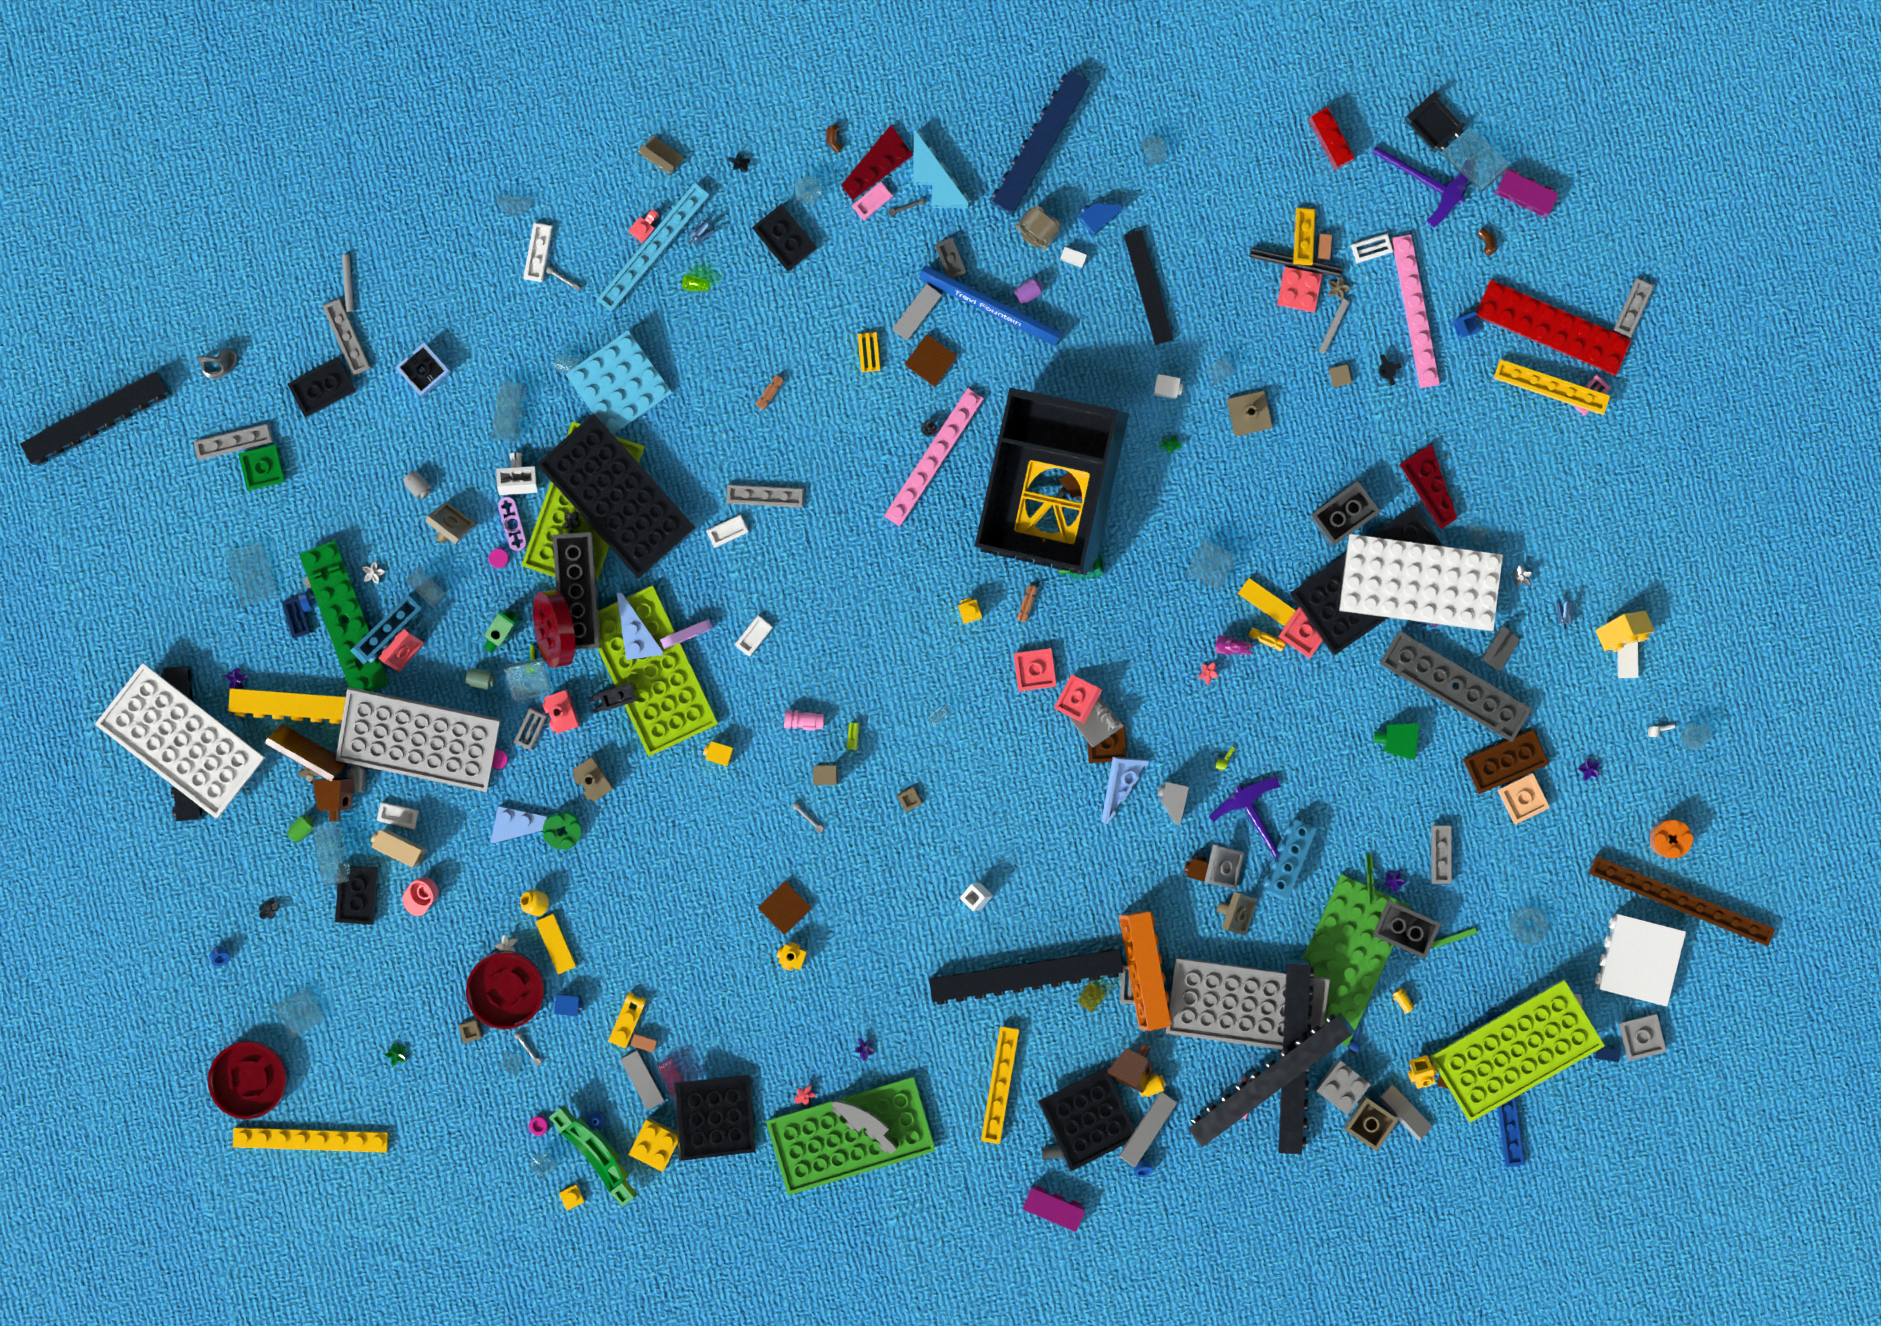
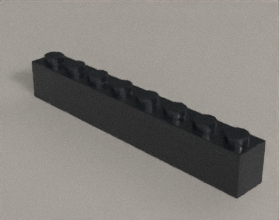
(95, 419)
(184, 808)

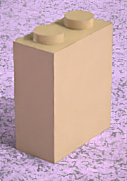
(398, 847)

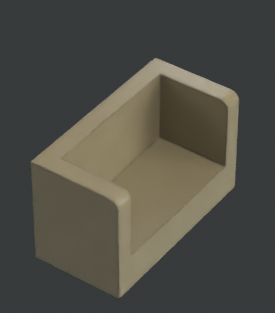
(825, 775)

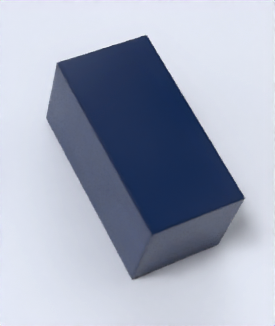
(1607, 1054)

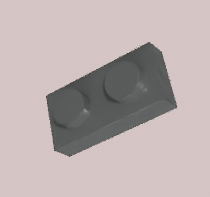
(950, 258)

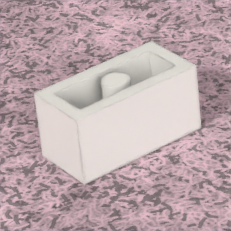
(1073, 257)

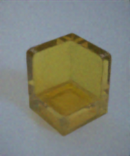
(1090, 997)

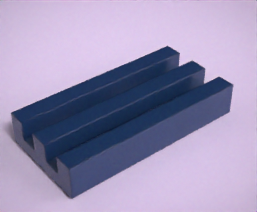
(290, 622)

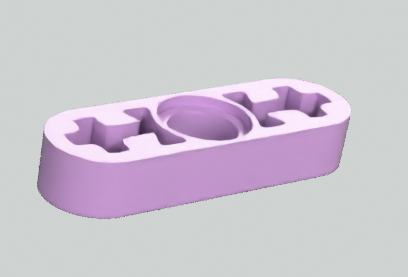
(513, 508)
(686, 634)

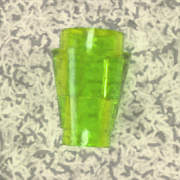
(694, 283)

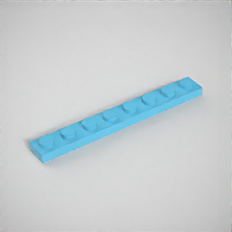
(653, 247)

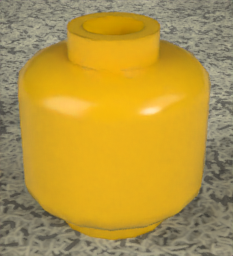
(534, 902)

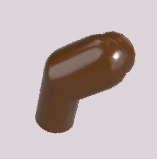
(831, 138)
(1490, 241)

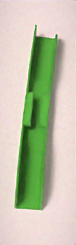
(1370, 879)
(1453, 938)

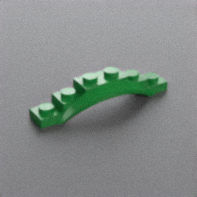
(597, 1152)

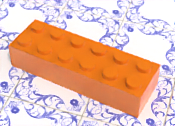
(1145, 970)

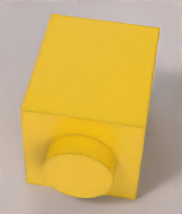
(718, 753)

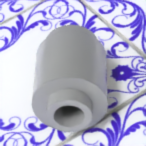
(417, 485)

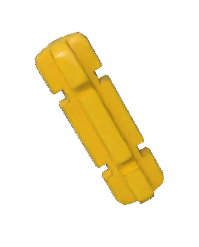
(1267, 639)

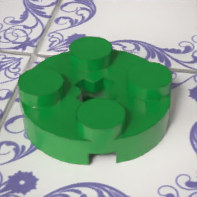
(565, 840)

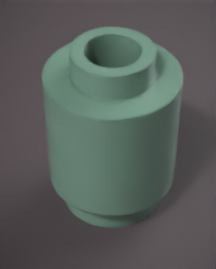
(480, 678)

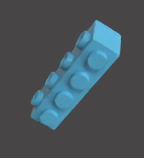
(389, 626)
(1289, 859)

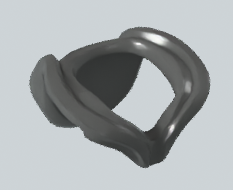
(226, 359)

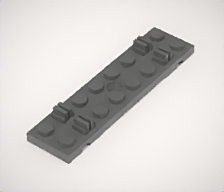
(1473, 697)

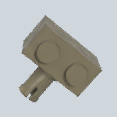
(592, 779)

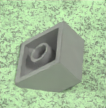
(1173, 800)

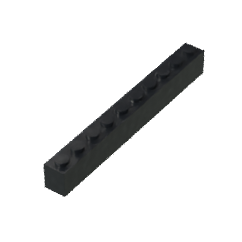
(1025, 975)
(1295, 1026)
(1271, 1079)

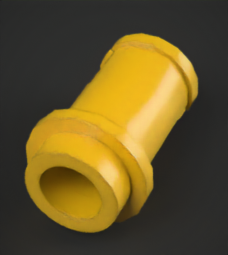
(1403, 1000)

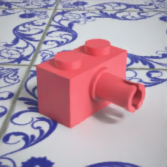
(561, 712)

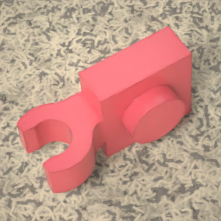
(642, 228)

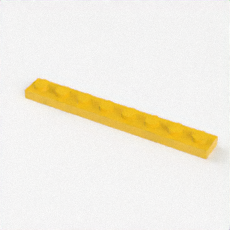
(310, 1139)

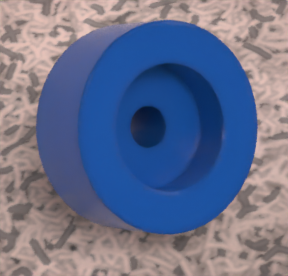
(306, 601)
(219, 956)
(599, 1117)
(1143, 1168)

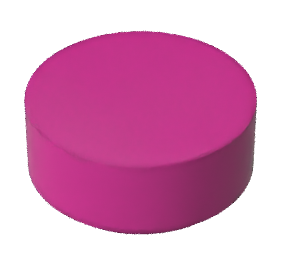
(498, 558)
(500, 759)
(538, 1125)

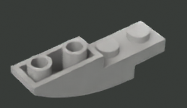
(859, 1118)

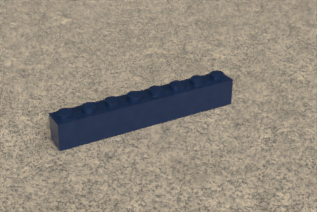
(1040, 143)

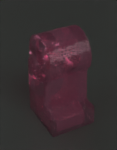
(670, 1074)

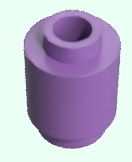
(1028, 291)

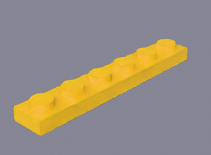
(1551, 387)
(999, 1084)

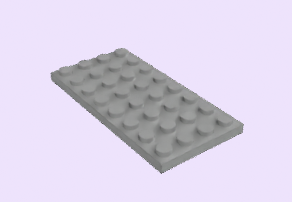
(417, 739)
(1235, 1003)

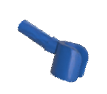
(1353, 1045)

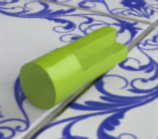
(852, 741)

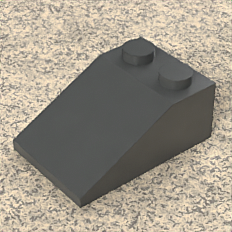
(1406, 929)

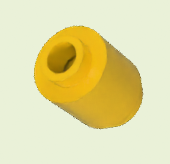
(1154, 1085)

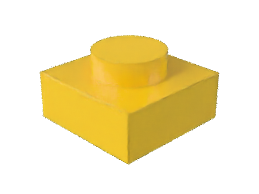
(571, 1197)

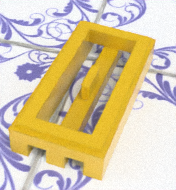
(870, 368)

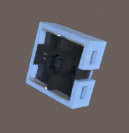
(414, 367)

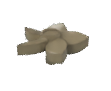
(1338, 288)
(307, 773)

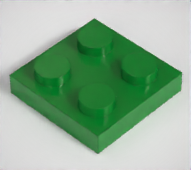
(261, 468)

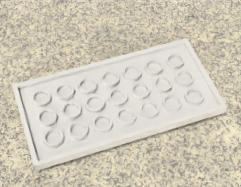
(1420, 582)
(180, 741)

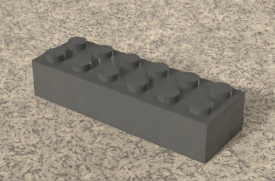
(578, 585)

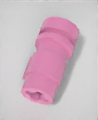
(804, 720)

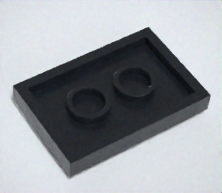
(784, 238)
(322, 387)
(358, 896)

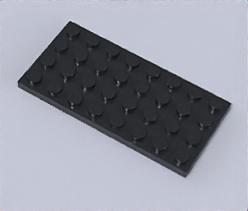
(616, 496)
(1321, 594)

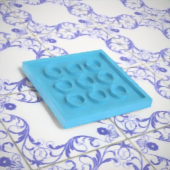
(618, 382)

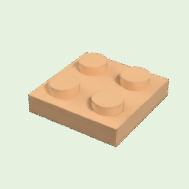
(1523, 798)

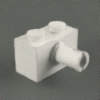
(517, 478)

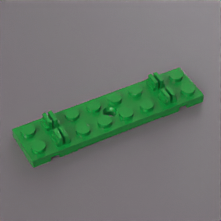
(335, 599)

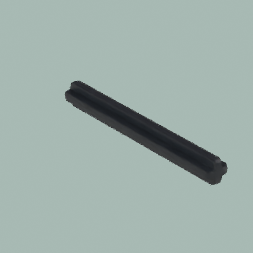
(1287, 260)

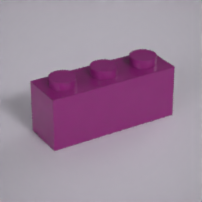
(1526, 193)
(1053, 1207)

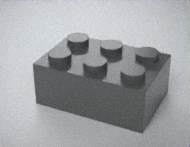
(1344, 514)

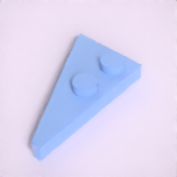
(636, 637)
(1121, 779)
(515, 823)

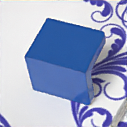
(1466, 325)

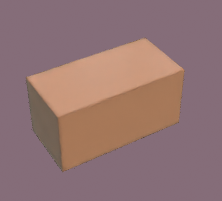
(1324, 247)
(644, 1042)

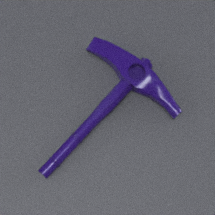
(1450, 194)
(1244, 799)

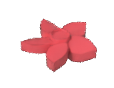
(1208, 672)
(803, 1095)

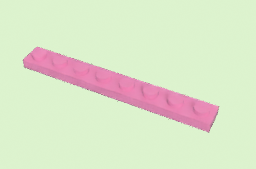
(1415, 311)
(933, 457)

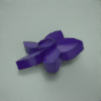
(236, 679)
(1589, 769)
(1394, 881)
(864, 1049)

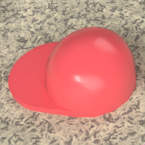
(420, 896)

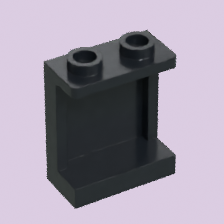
(1434, 123)

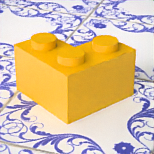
(1625, 629)

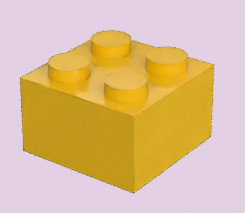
(654, 1144)

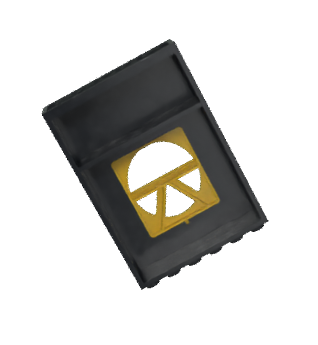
(1043, 435)

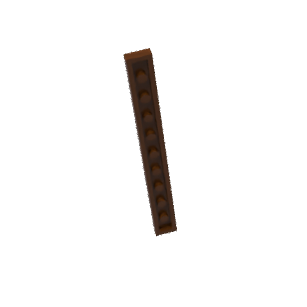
(1681, 901)

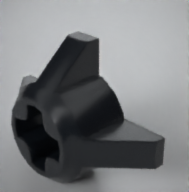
(1390, 369)

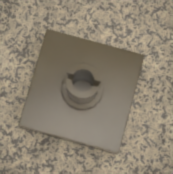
(1249, 413)
(449, 523)
(1237, 913)

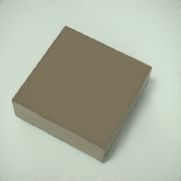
(1340, 376)
(909, 799)
(470, 1031)

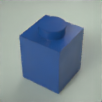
(568, 1004)

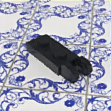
(616, 697)

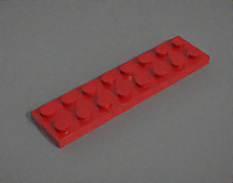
(1552, 327)

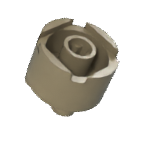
(1038, 228)

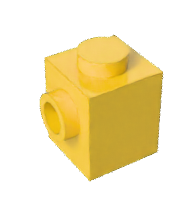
(969, 610)

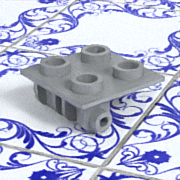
(1099, 724)

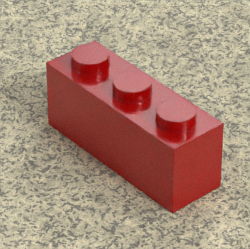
(1331, 139)

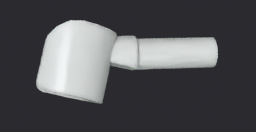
(1654, 731)

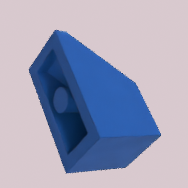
(1098, 216)

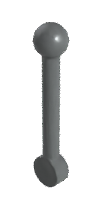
(892, 212)

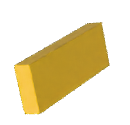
(1304, 236)
(1266, 602)
(555, 944)

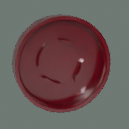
(553, 628)
(505, 990)
(247, 1079)

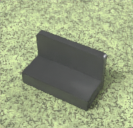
(1500, 648)

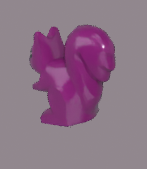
(1231, 646)

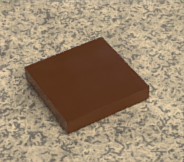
(930, 360)
(1110, 747)
(784, 907)

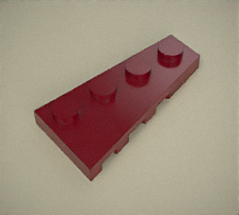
(879, 162)
(1426, 479)

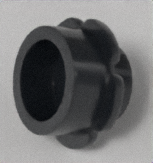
(928, 428)

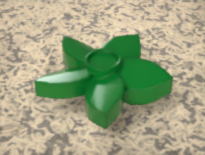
(1170, 445)
(396, 1054)

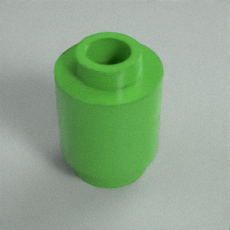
(300, 828)

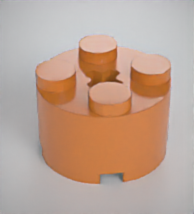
(1681, 835)

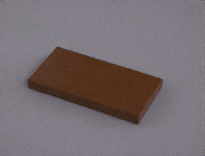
(306, 752)
(1505, 761)

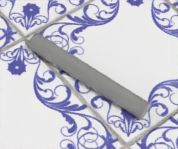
(347, 283)
(1334, 325)

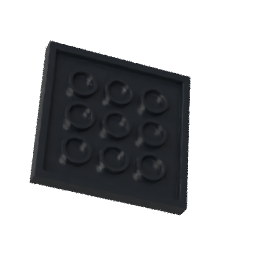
(714, 1117)
(1087, 1119)

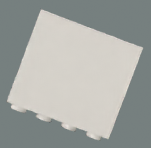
(1640, 959)

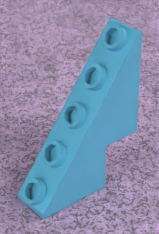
(931, 172)

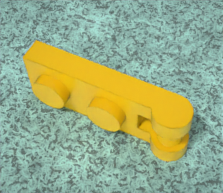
(627, 1021)

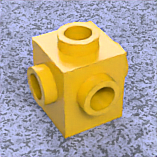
(799, 956)
(1422, 1072)

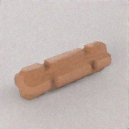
(769, 392)
(1027, 603)

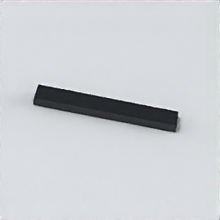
(1148, 287)

